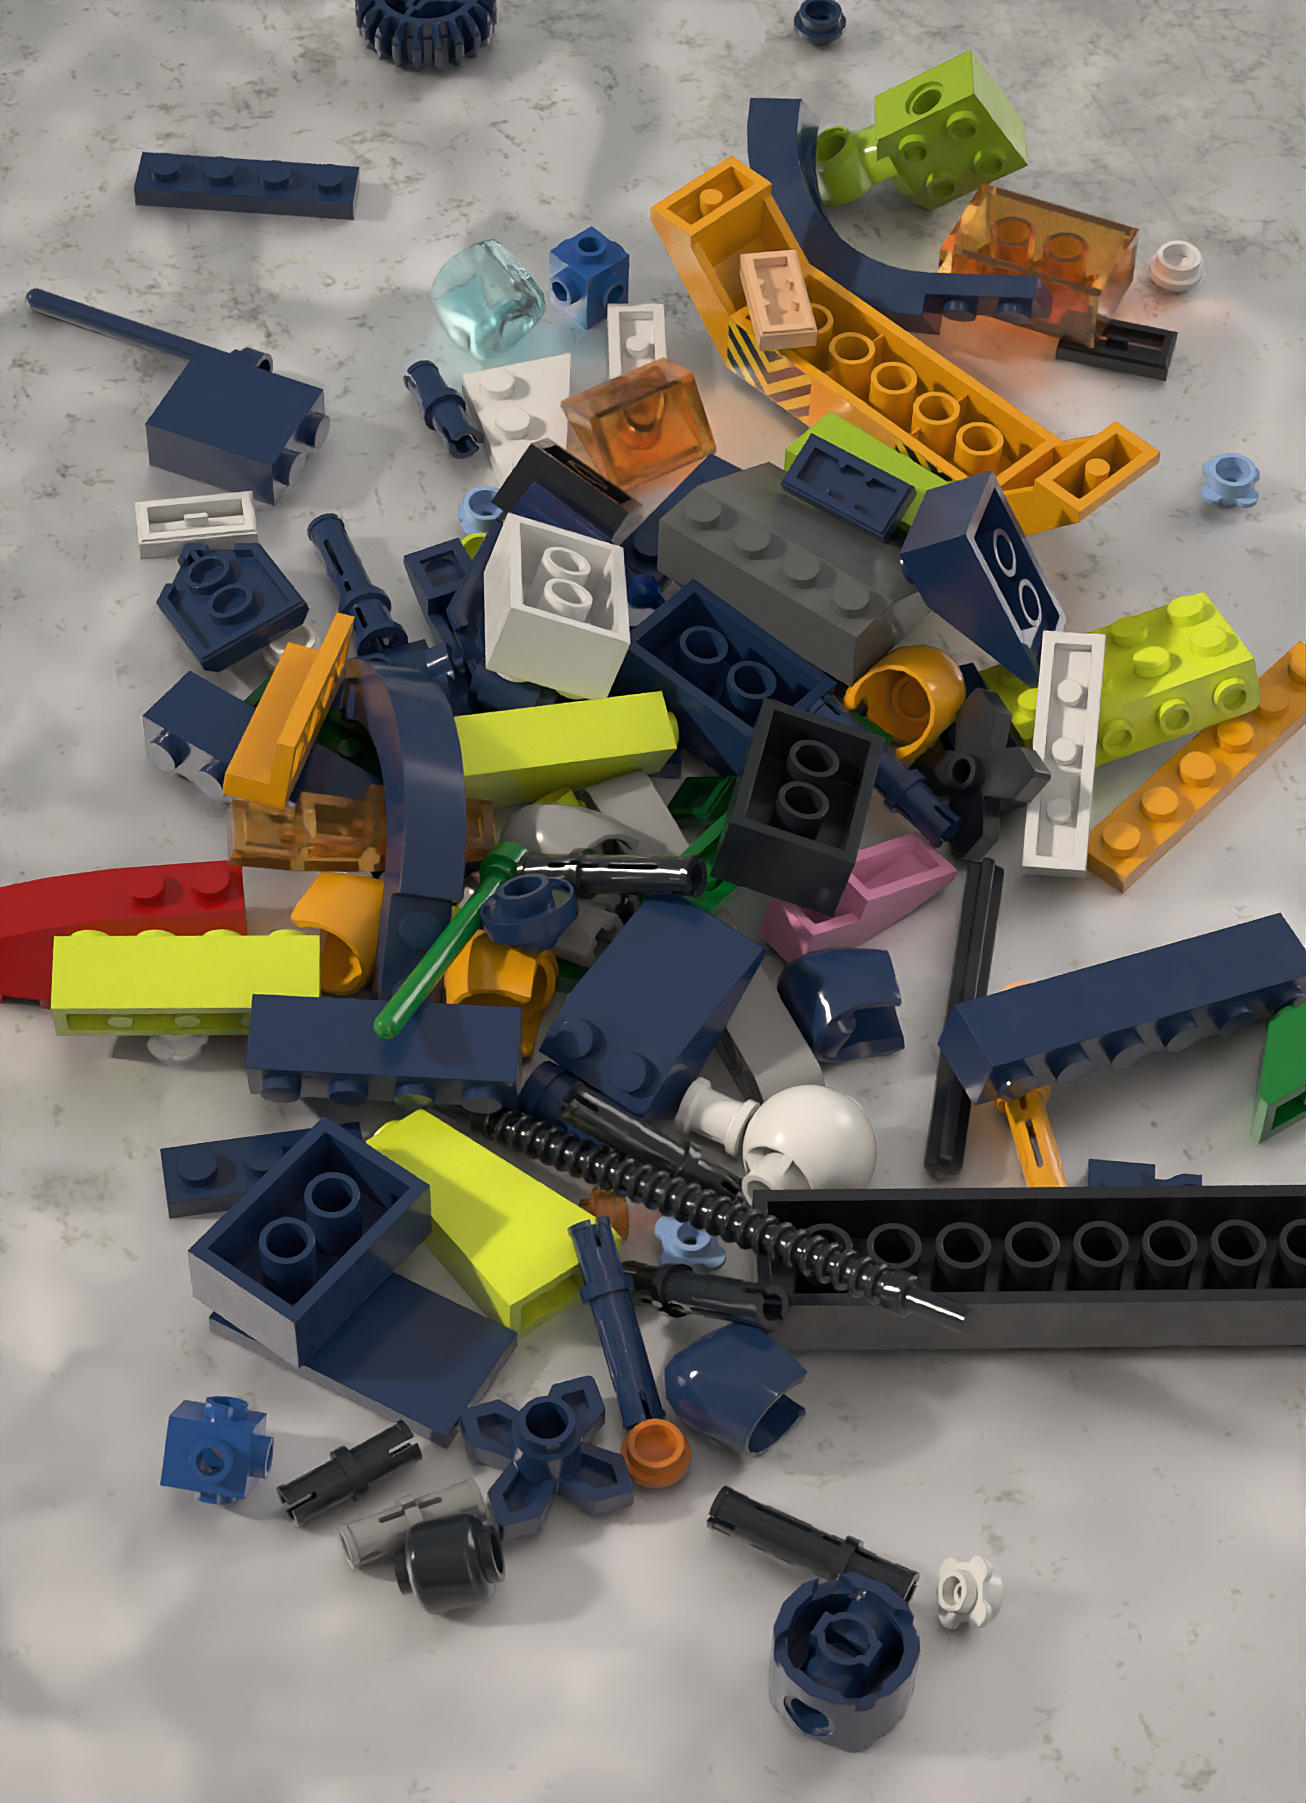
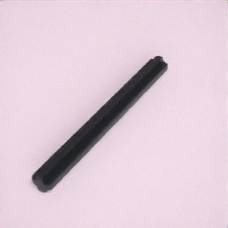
(968, 981)

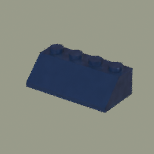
(333, 1053)

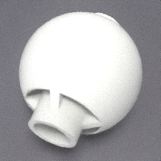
(808, 1142)

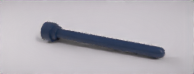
(134, 331)

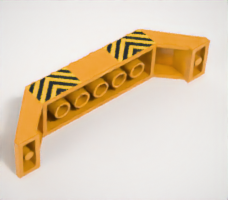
(877, 370)

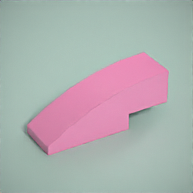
(881, 891)

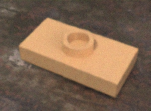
(777, 300)

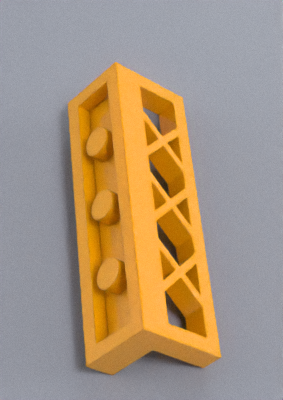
(289, 719)

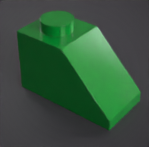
(1281, 1074)

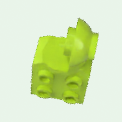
(929, 137)

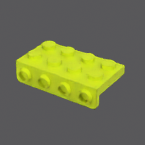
(1160, 679)

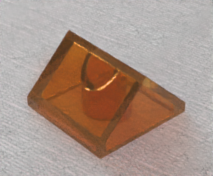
(642, 423)

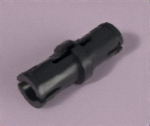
(349, 1473)

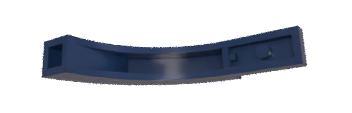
(783, 151)
(424, 811)

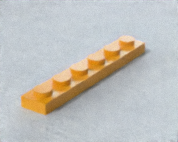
(1199, 777)

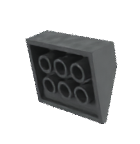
(792, 570)

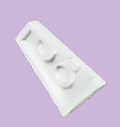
(518, 406)

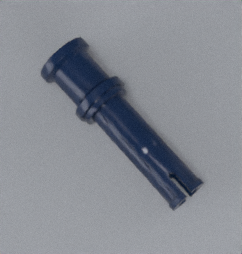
(354, 588)

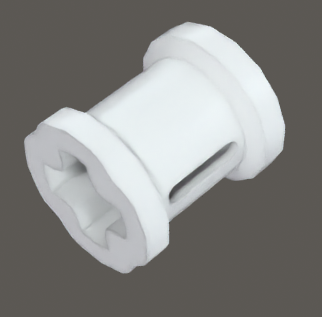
(715, 1116)

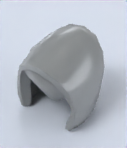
(565, 828)

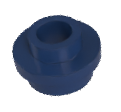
(820, 21)

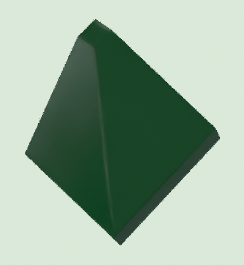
(701, 800)

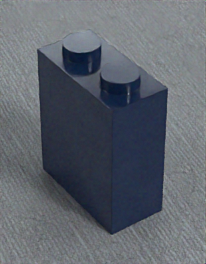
(237, 427)

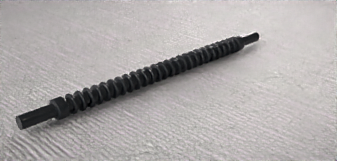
(894, 1290)

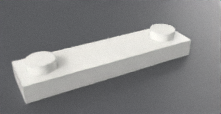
(1067, 744)

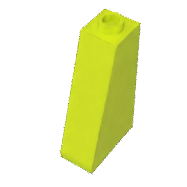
(573, 744)
(491, 1223)

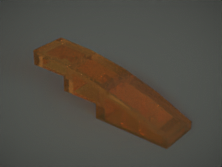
(332, 833)

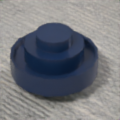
(530, 912)

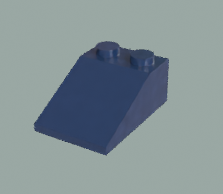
(982, 573)
(654, 1005)

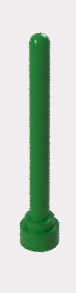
(494, 870)

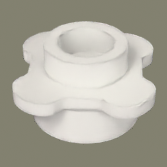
(968, 1592)

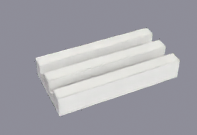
(198, 523)

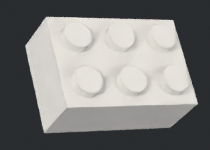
(555, 609)

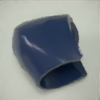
(844, 1002)
(735, 1388)

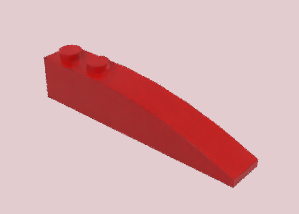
(116, 901)

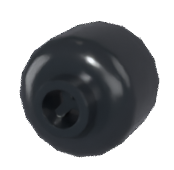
(450, 1563)

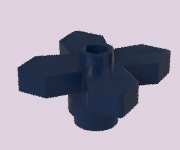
(544, 1455)

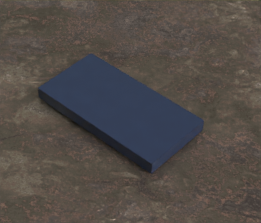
(404, 1357)

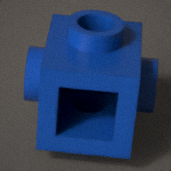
(588, 276)
(216, 1449)

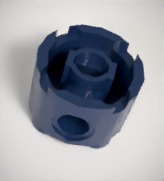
(843, 1661)

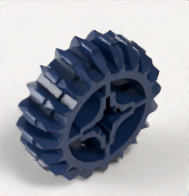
(426, 29)

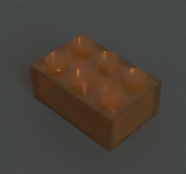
(1074, 254)

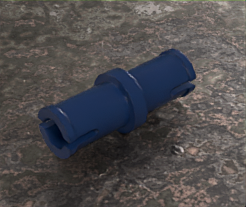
(443, 409)

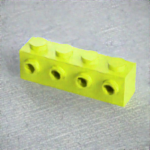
(175, 982)

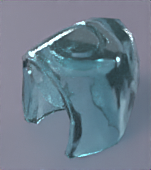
(486, 300)

